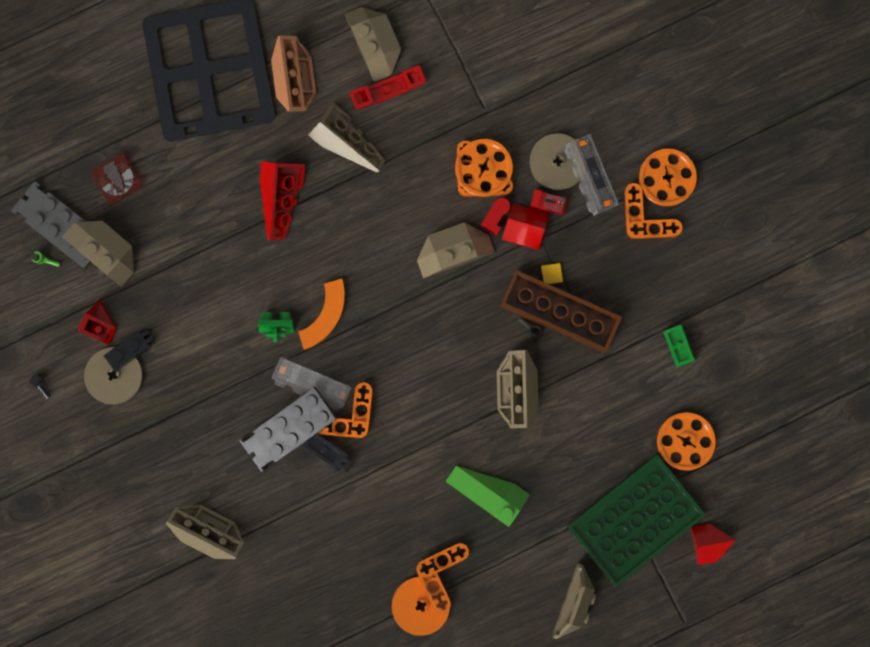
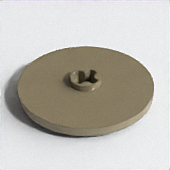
(542, 164)
(115, 391)

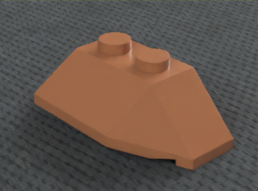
(293, 74)

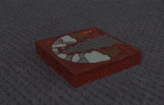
(116, 179)

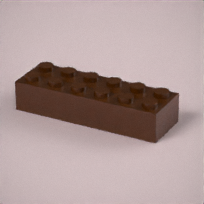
(560, 312)

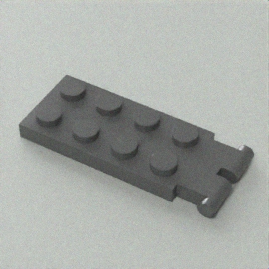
(50, 219)

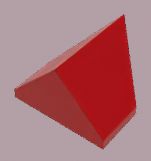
(98, 323)
(710, 543)

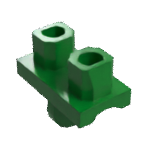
(275, 328)

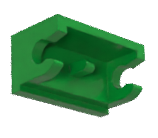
(679, 345)

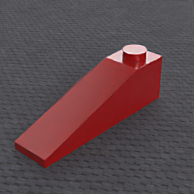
(279, 191)

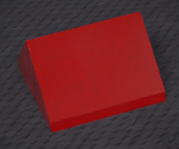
(525, 226)

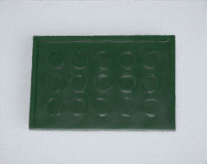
(636, 521)

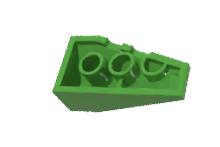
(494, 495)

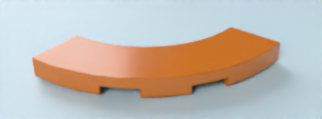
(329, 316)

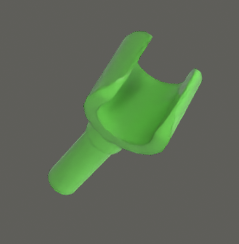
(43, 259)

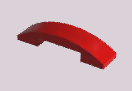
(388, 89)

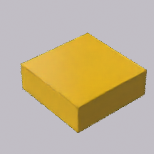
(552, 274)

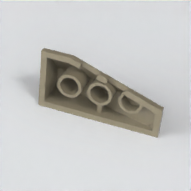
(340, 136)

